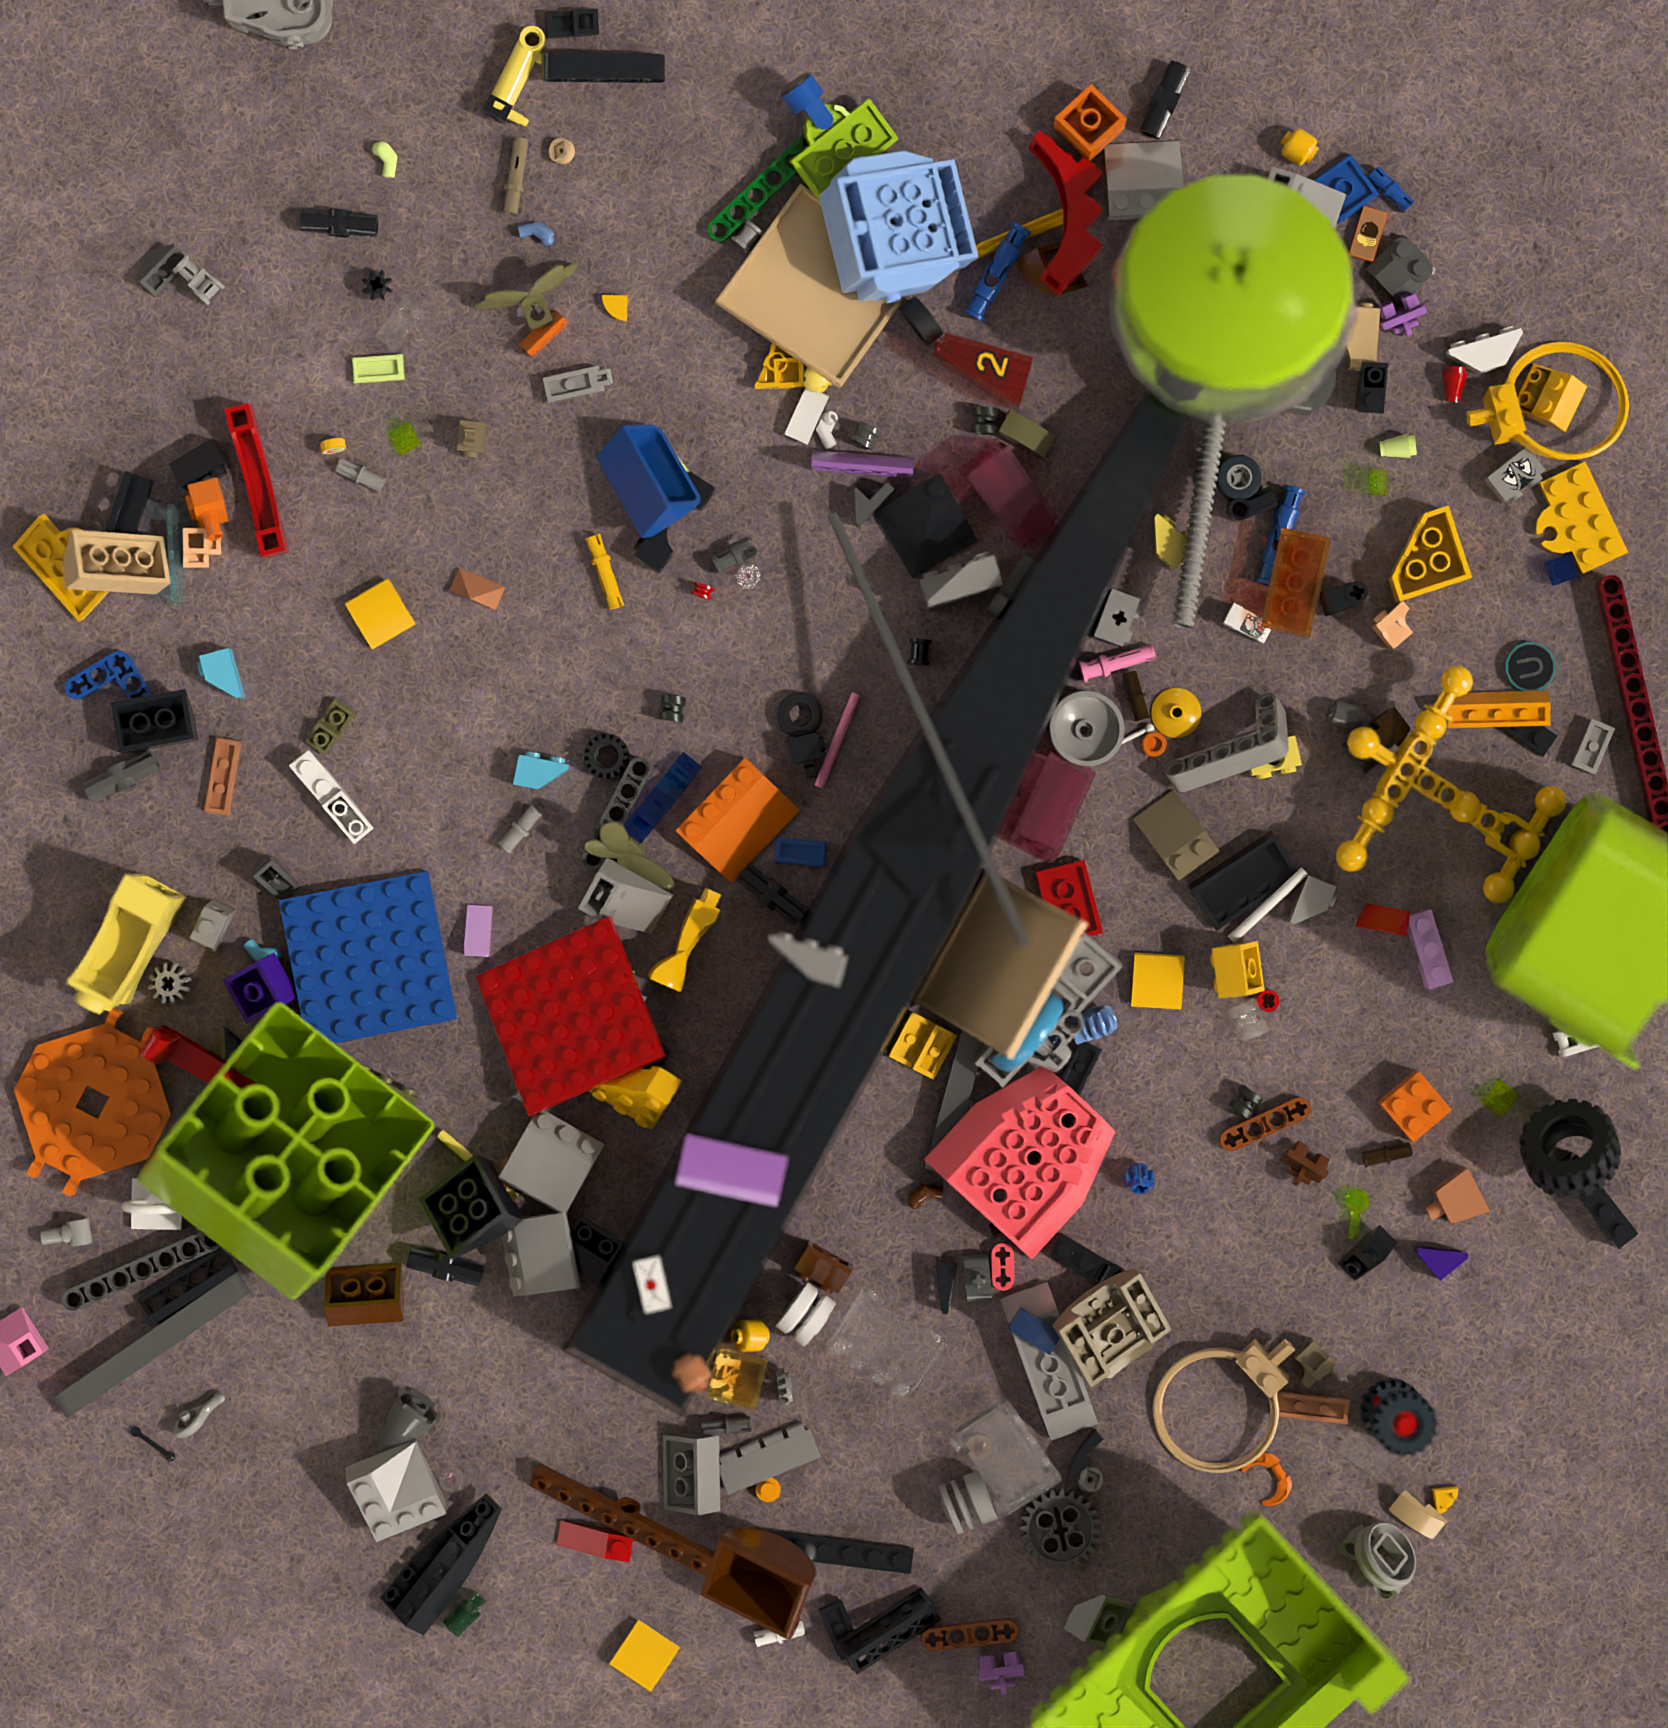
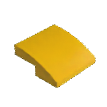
(380, 613)
(1157, 980)
(921, 1045)
(644, 1655)

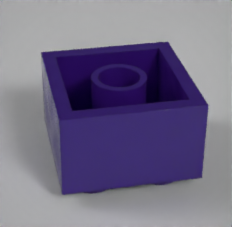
(260, 987)

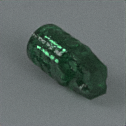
(464, 1615)

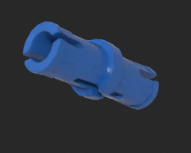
(1391, 189)

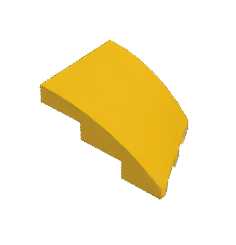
(781, 371)

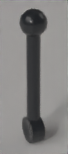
(136, 1432)

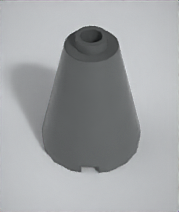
(407, 1420)

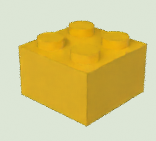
(1237, 969)

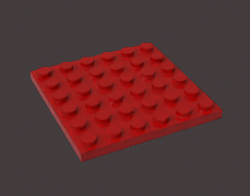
(570, 1016)

